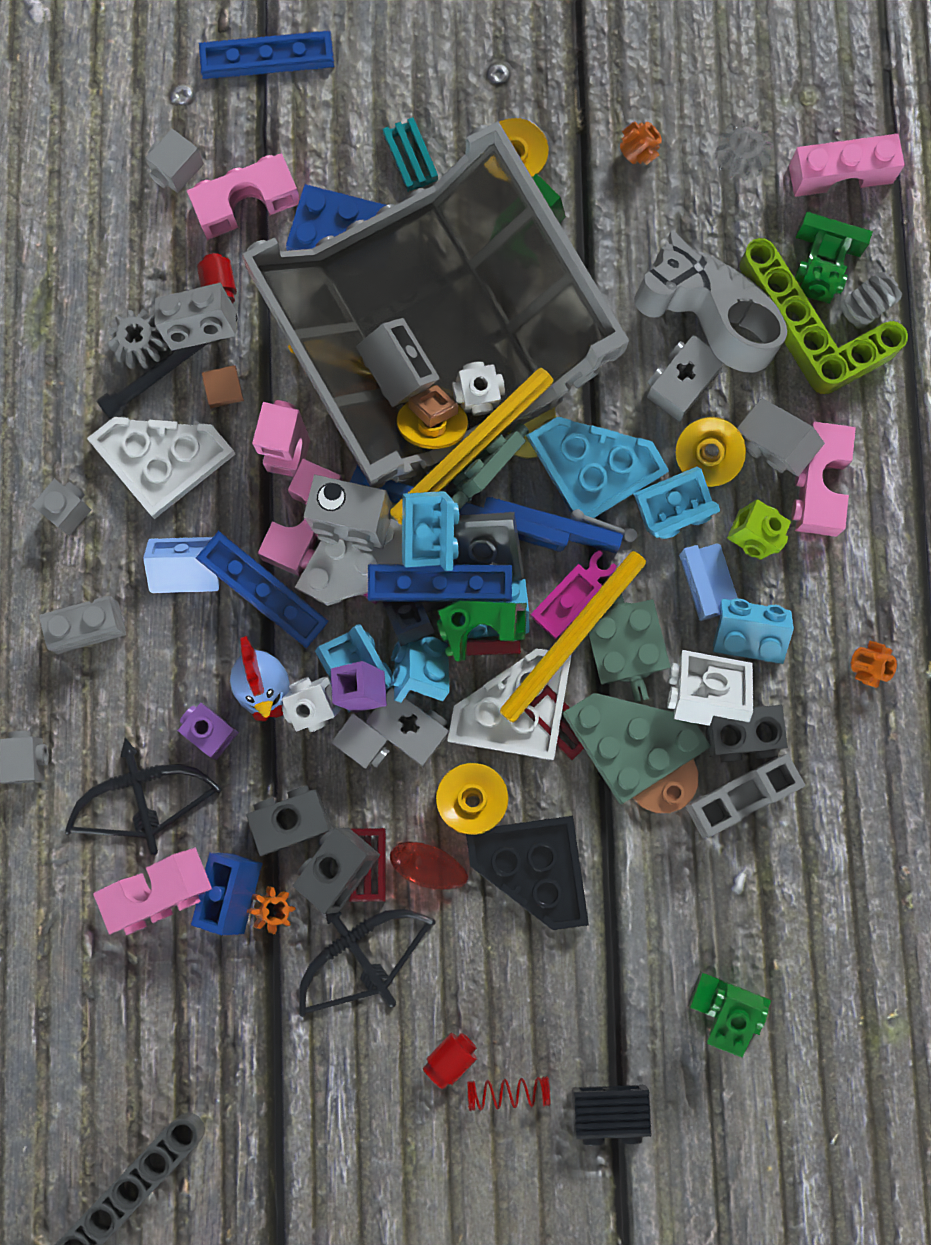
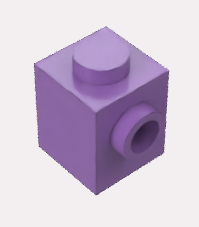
(358, 687)
(207, 730)

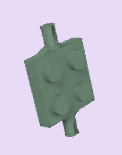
(487, 465)
(629, 645)

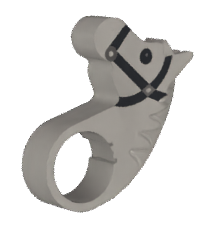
(718, 296)

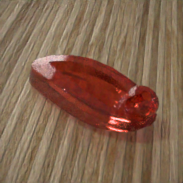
(427, 866)

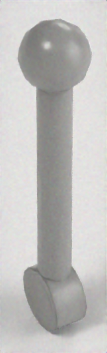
(628, 533)

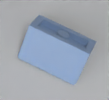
(173, 566)
(707, 579)

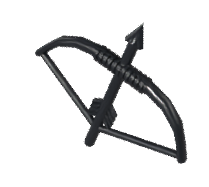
(145, 817)
(372, 973)

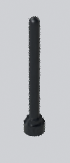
(115, 403)

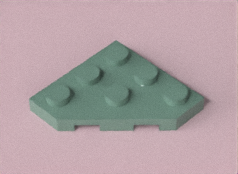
(633, 742)

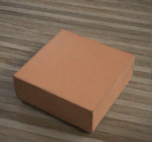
(222, 386)
(433, 406)

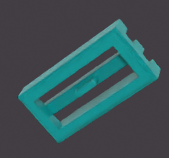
(401, 130)

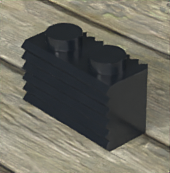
(611, 1113)

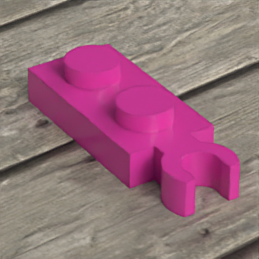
(570, 597)

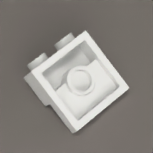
(710, 688)

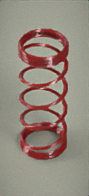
(472, 1094)

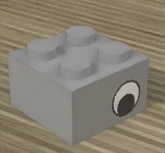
(348, 513)

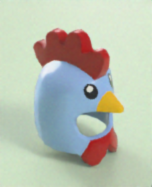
(257, 682)

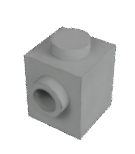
(173, 161)
(62, 505)
(361, 743)
(22, 758)

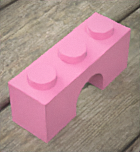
(869, 159)
(265, 180)
(281, 438)
(819, 508)
(293, 546)
(173, 883)

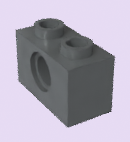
(266, 824)
(354, 861)

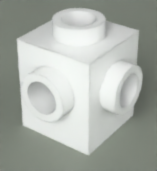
(472, 399)
(309, 704)

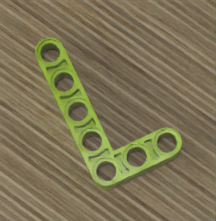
(811, 327)

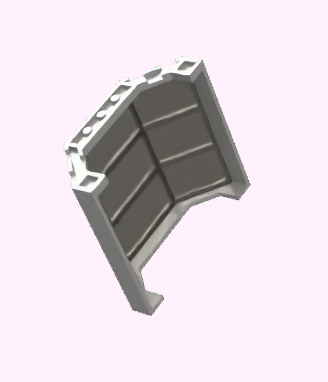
(473, 275)

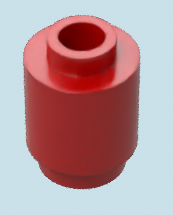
(217, 269)
(450, 1060)

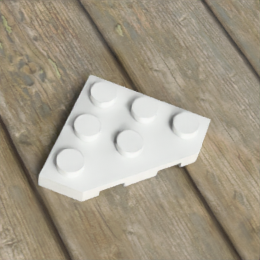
(160, 457)
(342, 570)
(480, 724)

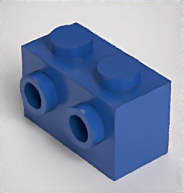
(226, 904)

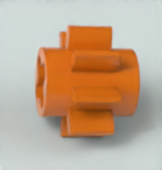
(640, 143)
(873, 664)
(261, 912)

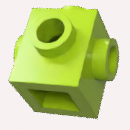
(759, 530)

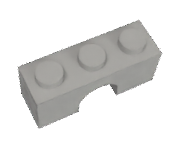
(745, 795)

